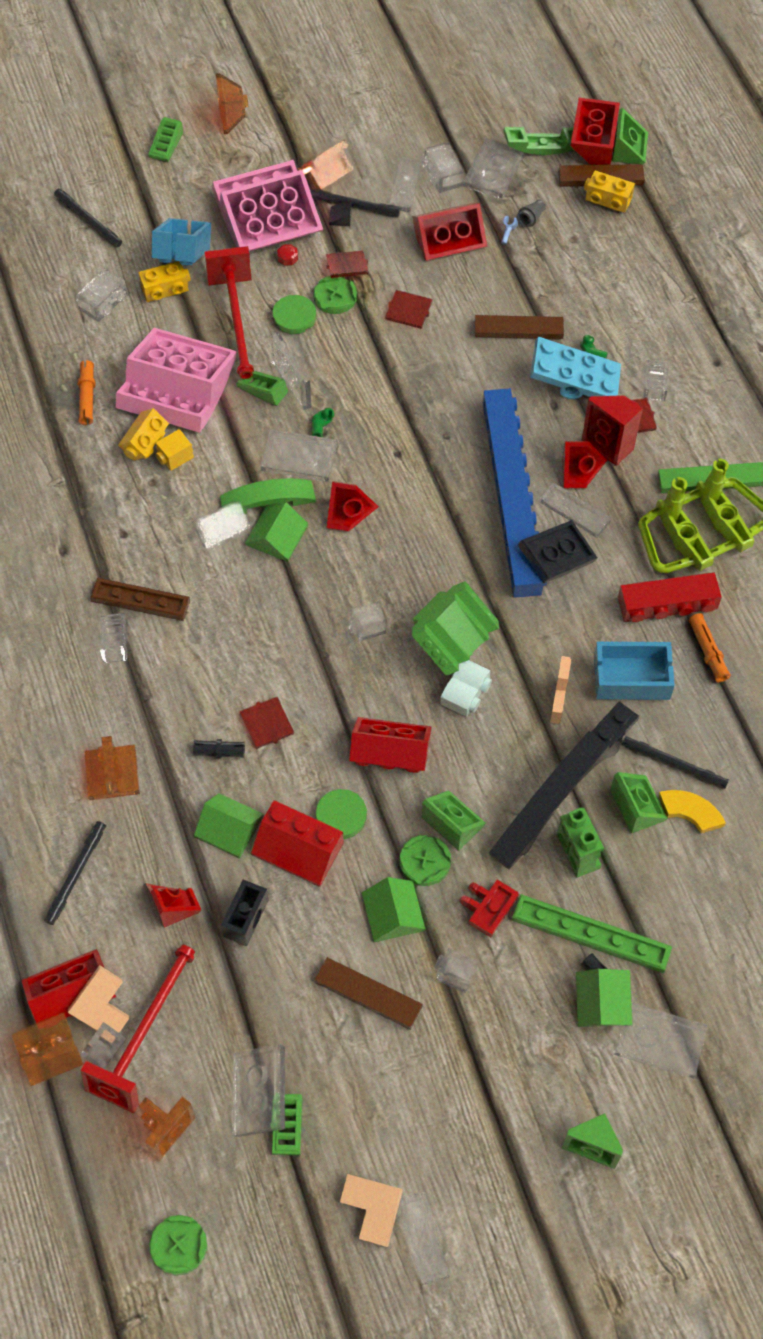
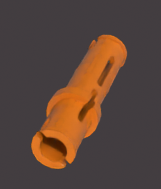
(86, 384)
(713, 655)

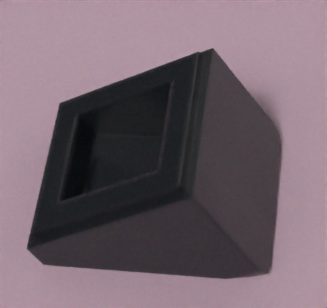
(341, 214)

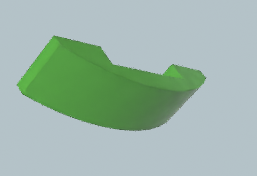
(539, 142)
(271, 492)

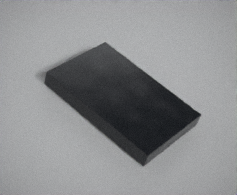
(557, 551)

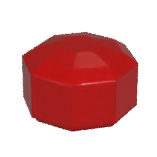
(287, 255)

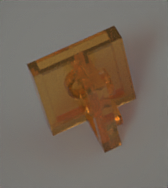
(328, 166)
(111, 771)
(47, 1049)
(165, 1127)

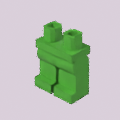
(580, 842)

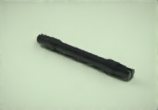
(381, 208)
(105, 232)
(705, 775)
(61, 899)

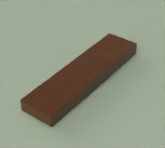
(577, 174)
(519, 326)
(140, 599)
(368, 993)

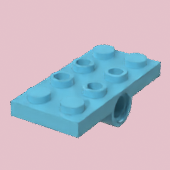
(574, 370)

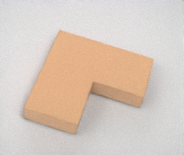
(560, 690)
(92, 1002)
(380, 1205)

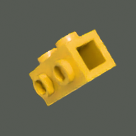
(609, 191)
(164, 281)
(143, 435)

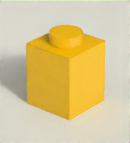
(174, 450)

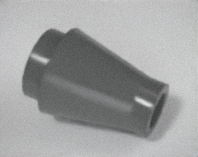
(530, 214)

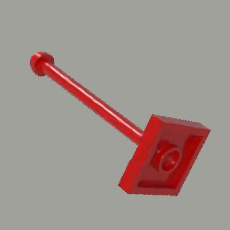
(229, 267)
(112, 1085)

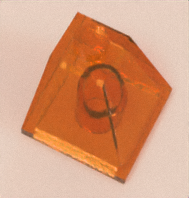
(230, 102)

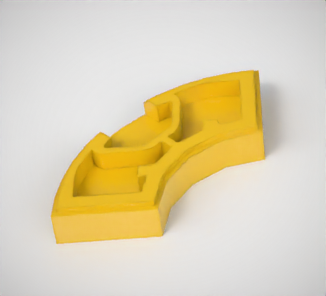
(692, 808)

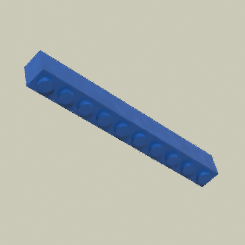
(511, 487)

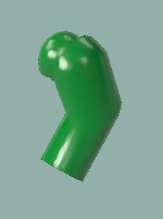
(588, 346)
(320, 420)

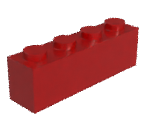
(669, 597)

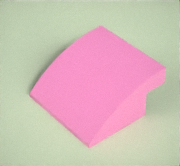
(267, 206)
(176, 378)

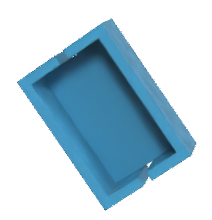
(173, 242)
(633, 670)

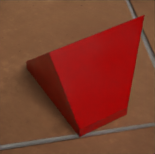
(580, 463)
(348, 506)
(173, 903)

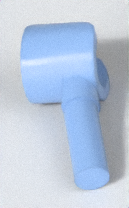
(508, 228)

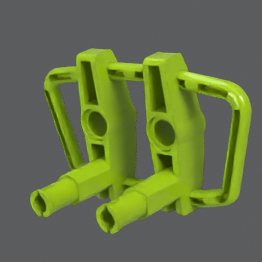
(716, 506)

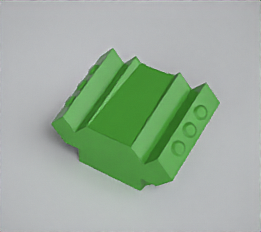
(453, 626)

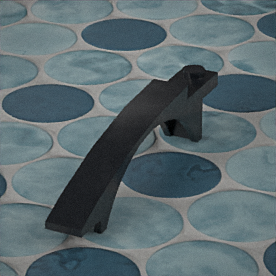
(588, 753)

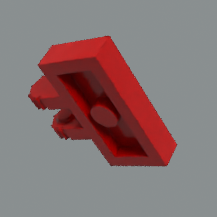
(492, 909)

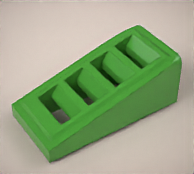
(167, 127)
(272, 395)
(292, 1100)

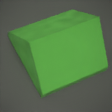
(629, 140)
(277, 531)
(637, 801)
(451, 818)
(227, 824)
(392, 909)
(604, 998)
(595, 1141)

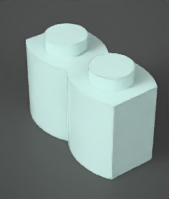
(465, 688)

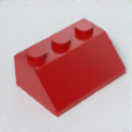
(595, 130)
(450, 231)
(612, 426)
(390, 744)
(297, 843)
(58, 986)

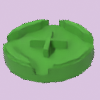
(335, 295)
(294, 314)
(343, 811)
(425, 860)
(178, 1245)

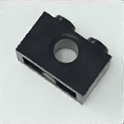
(244, 912)

